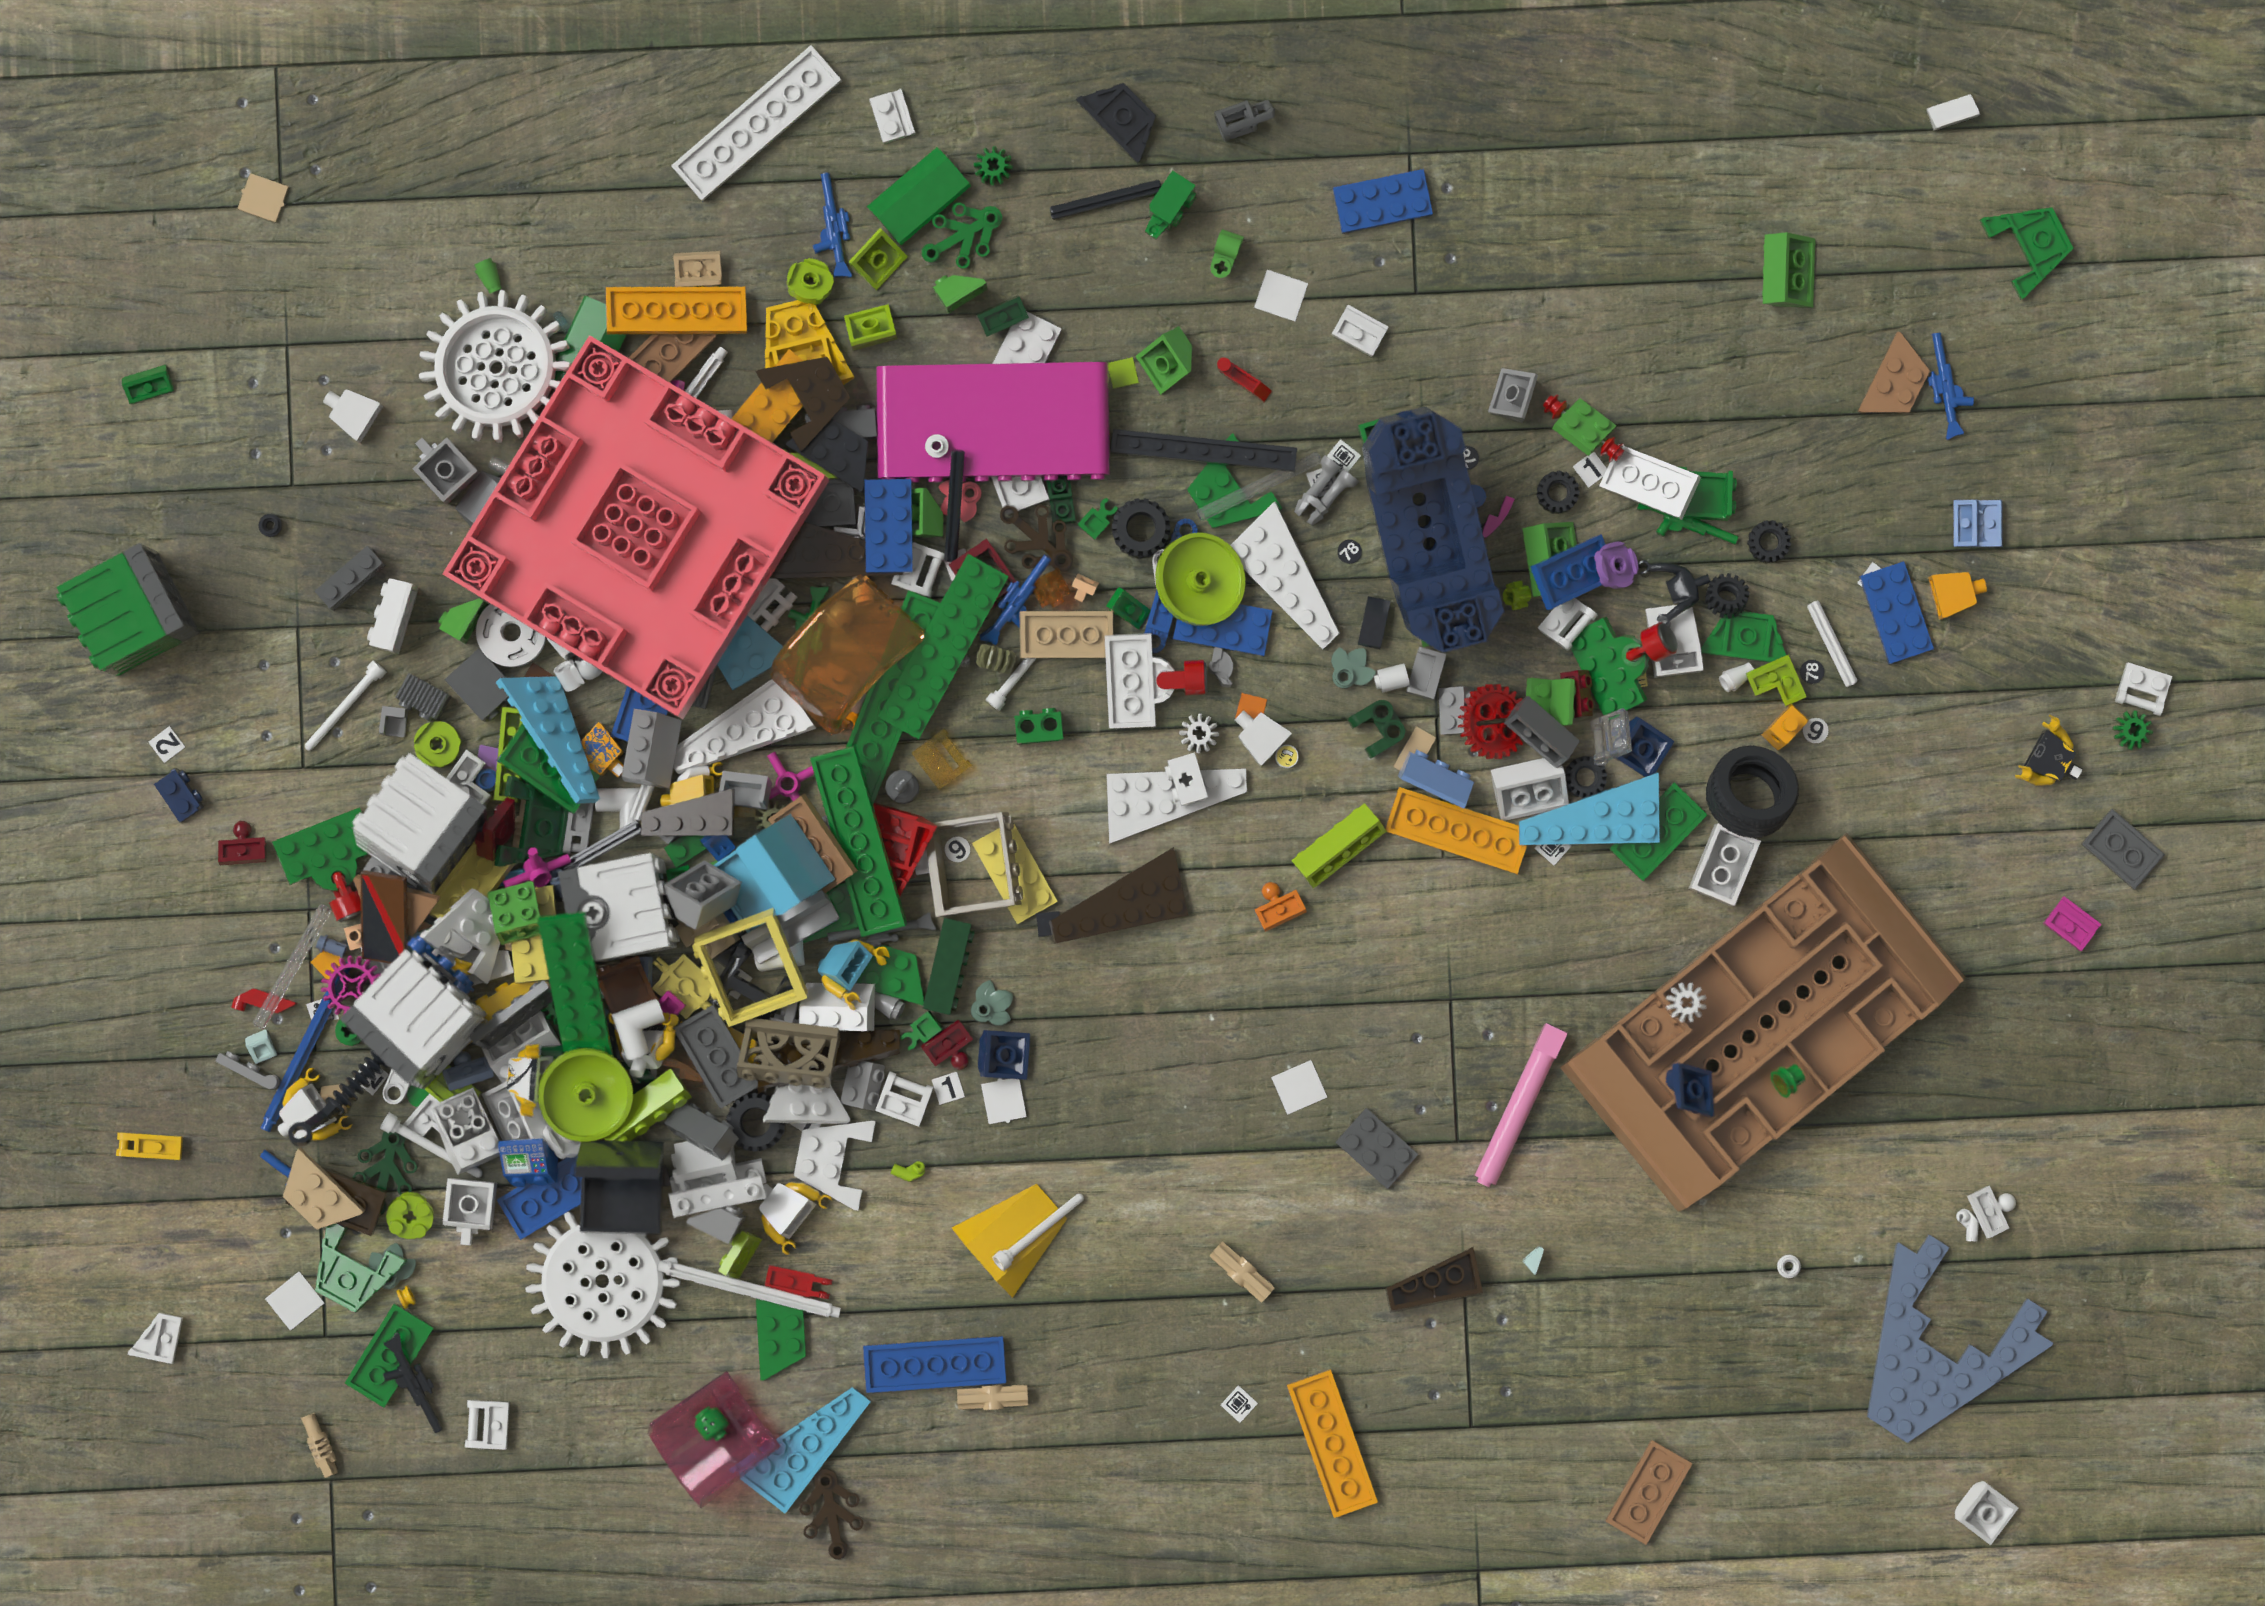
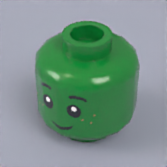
(711, 1424)

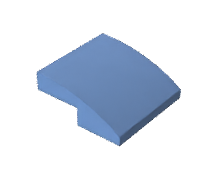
(1978, 523)

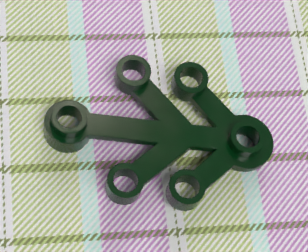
(387, 1165)

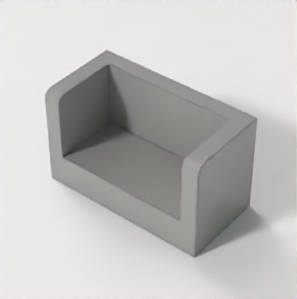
(1426, 673)
(750, 789)

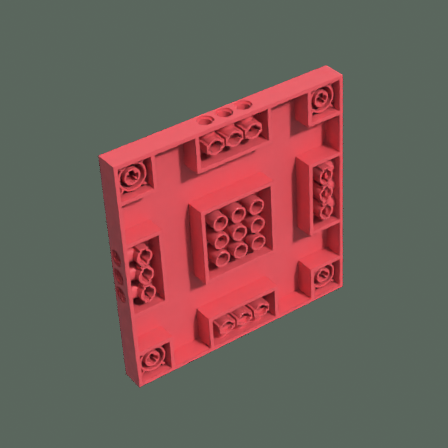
(636, 527)

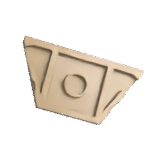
(317, 1193)

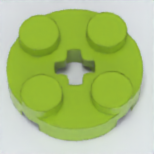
(810, 293)
(436, 730)
(416, 1227)

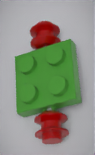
(1584, 427)

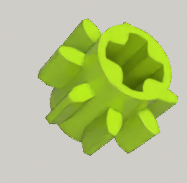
(1517, 595)

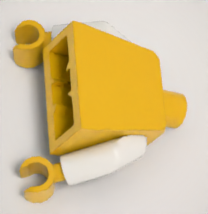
(691, 784)

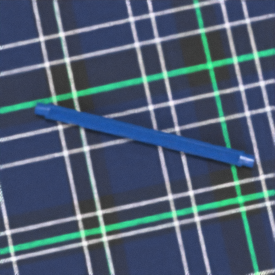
(300, 1057)

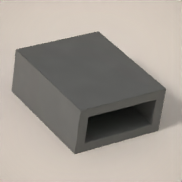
(477, 685)

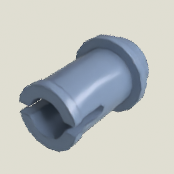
(556, 882)
(331, 946)

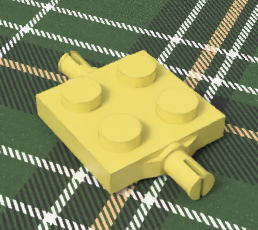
(686, 982)

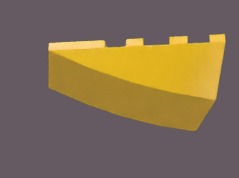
(804, 332)
(1006, 1225)

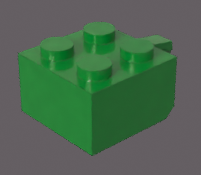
(1168, 204)

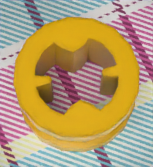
(462, 965)
(406, 1297)

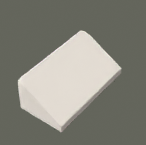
(1952, 112)

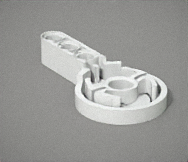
(498, 648)

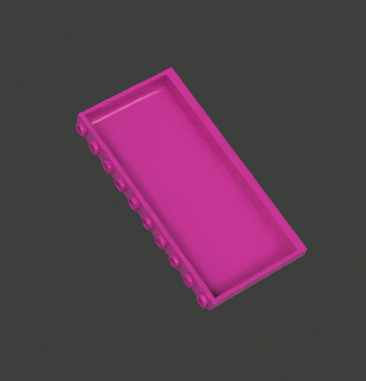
(1003, 416)

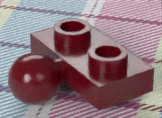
(243, 849)
(947, 1044)

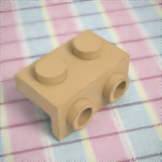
(698, 269)

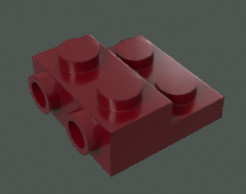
(496, 830)

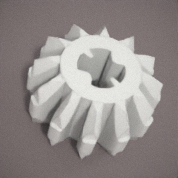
(1193, 739)
(1686, 1010)

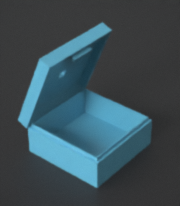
(775, 870)

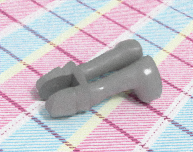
(1329, 470)

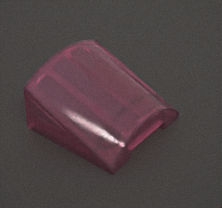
(711, 1466)

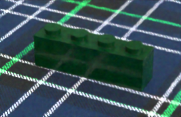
(947, 966)

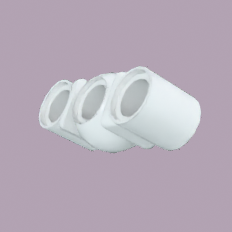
(572, 673)

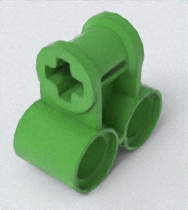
(1225, 250)

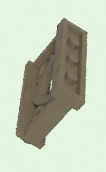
(798, 1072)

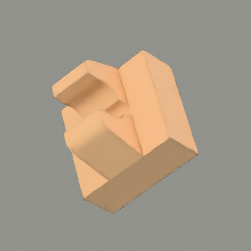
(1084, 586)

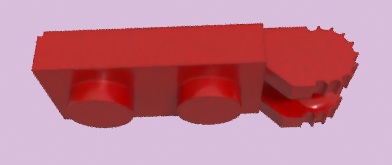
(795, 1282)

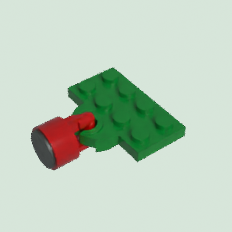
(1619, 661)
(329, 857)

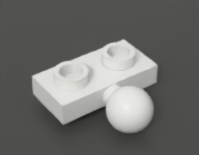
(1989, 1210)

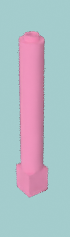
(1520, 1104)

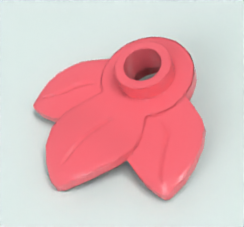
(968, 505)

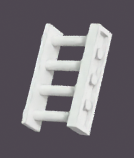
(716, 1192)

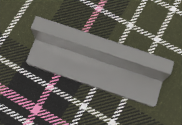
(796, 924)

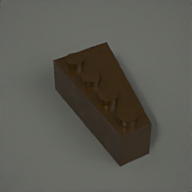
(1440, 1283)

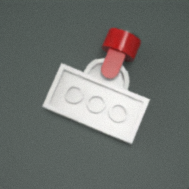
(1141, 680)

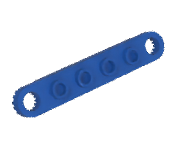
(1160, 618)

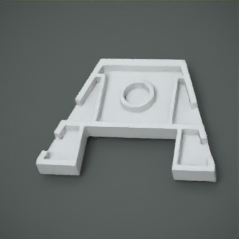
(473, 922)
(822, 1159)

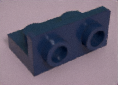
(179, 795)

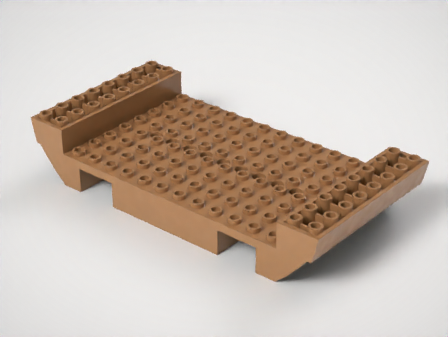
(1826, 911)

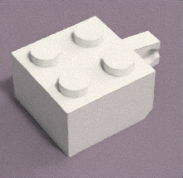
(469, 1206)

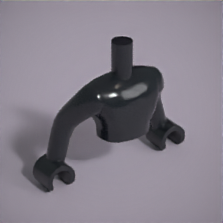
(1682, 587)

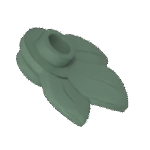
(1353, 665)
(995, 1003)
(404, 1273)

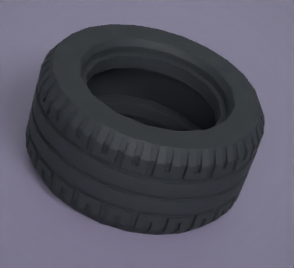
(1762, 764)

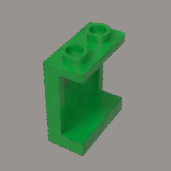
(1712, 496)

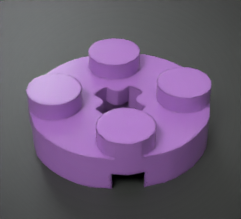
(1606, 569)

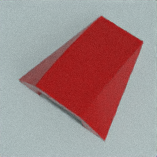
(904, 840)

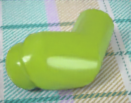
(910, 1173)

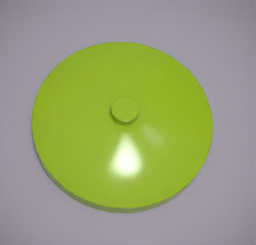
(1200, 579)
(585, 1094)

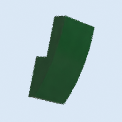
(1061, 500)

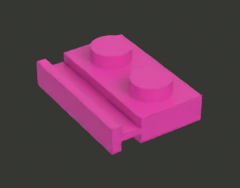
(2072, 923)

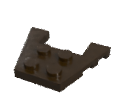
(816, 388)

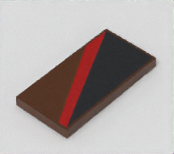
(383, 916)

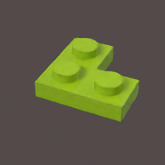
(1780, 675)

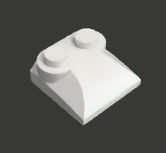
(1985, 1511)

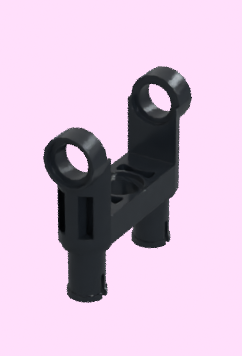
(734, 982)

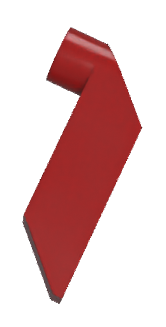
(1243, 379)
(257, 998)

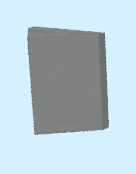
(1513, 394)

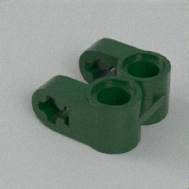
(1382, 725)

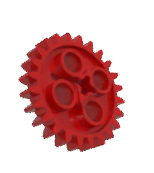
(1490, 700)

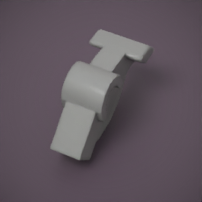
(1221, 667)

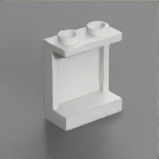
(696, 1163)

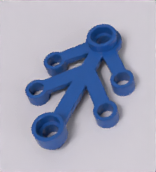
(462, 981)

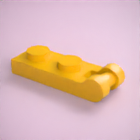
(150, 1146)

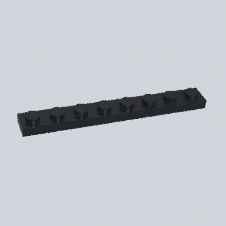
(1204, 450)

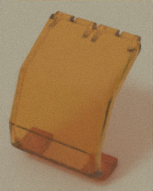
(844, 651)

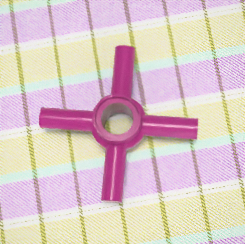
(782, 774)
(537, 870)

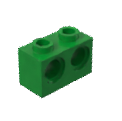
(1039, 733)

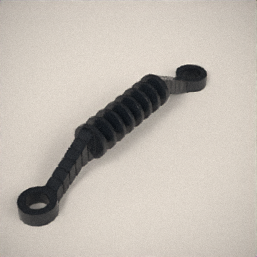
(334, 1106)

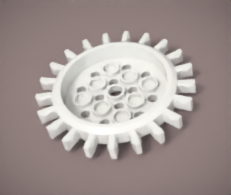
(454, 364)
(605, 1322)

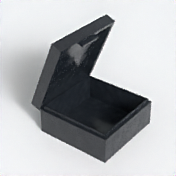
(621, 1186)

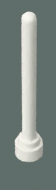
(372, 674)
(998, 697)
(393, 1125)
(1004, 1258)

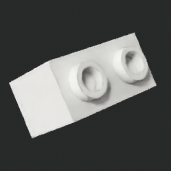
(1196, 789)

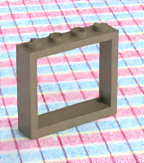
(938, 872)

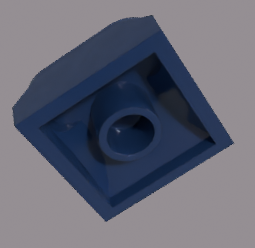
(1648, 748)
(1003, 1054)
(1691, 1088)

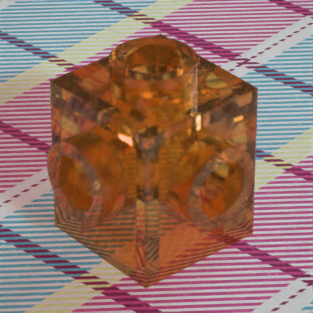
(1051, 589)

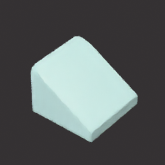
(260, 1046)
(1533, 1259)

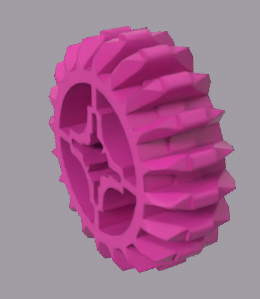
(339, 971)

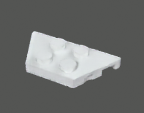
(805, 1105)

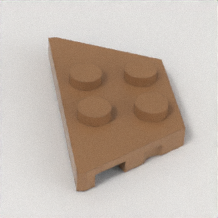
(1896, 380)
(418, 906)

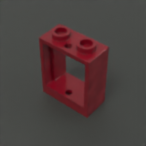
(978, 551)

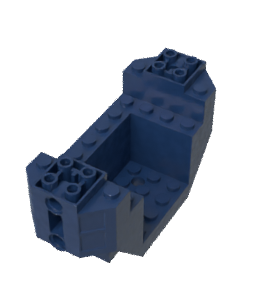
(1441, 590)

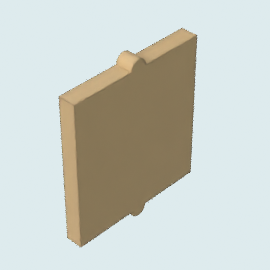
(263, 198)

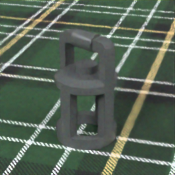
(1245, 126)
(902, 787)

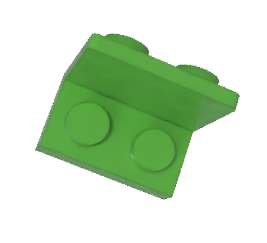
(1554, 697)
(515, 912)

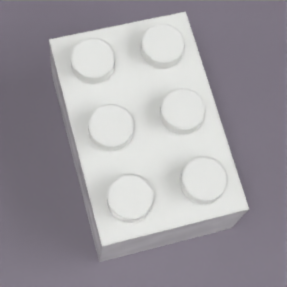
(1724, 865)

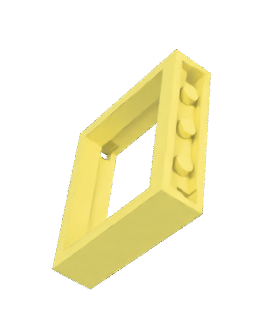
(717, 990)

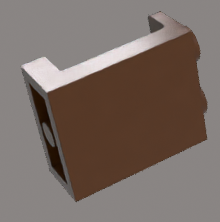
(625, 985)

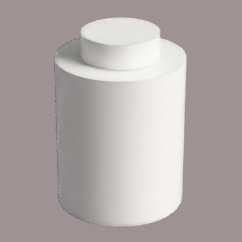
(1392, 678)

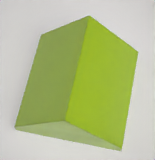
(877, 259)
(870, 327)

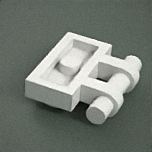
(767, 596)

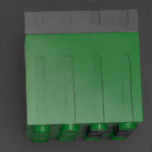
(127, 610)

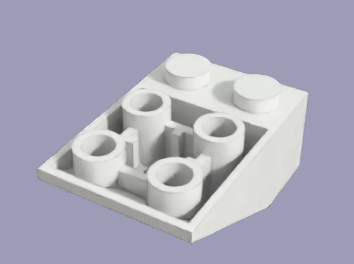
(1688, 654)
(465, 1131)

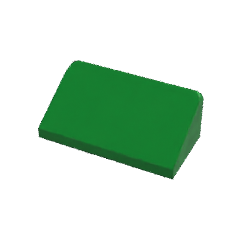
(147, 384)

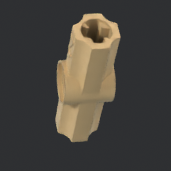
(1242, 1271)
(992, 1397)

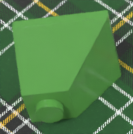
(958, 290)
(1167, 359)
(926, 515)
(462, 619)

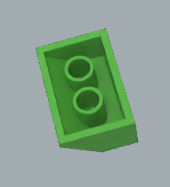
(1788, 270)
(1546, 541)

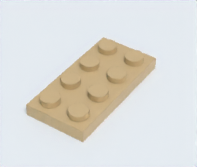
(1064, 633)

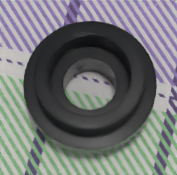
(263, 525)

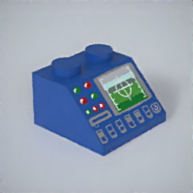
(528, 1162)

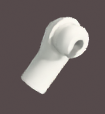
(1970, 1222)

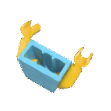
(844, 966)

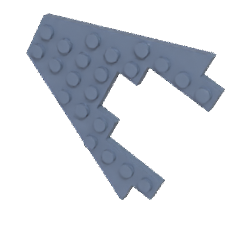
(1915, 1382)

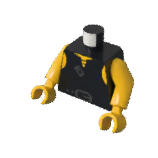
(2050, 757)

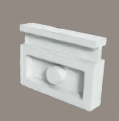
(892, 116)
(1359, 330)

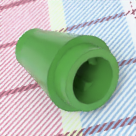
(488, 274)

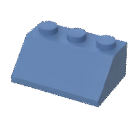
(1436, 778)

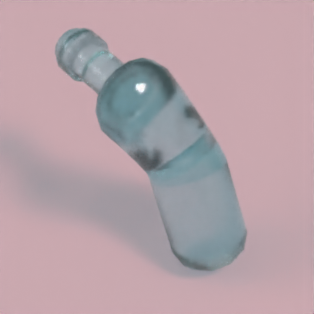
(562, 321)

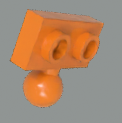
(1280, 908)

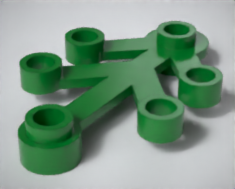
(964, 233)

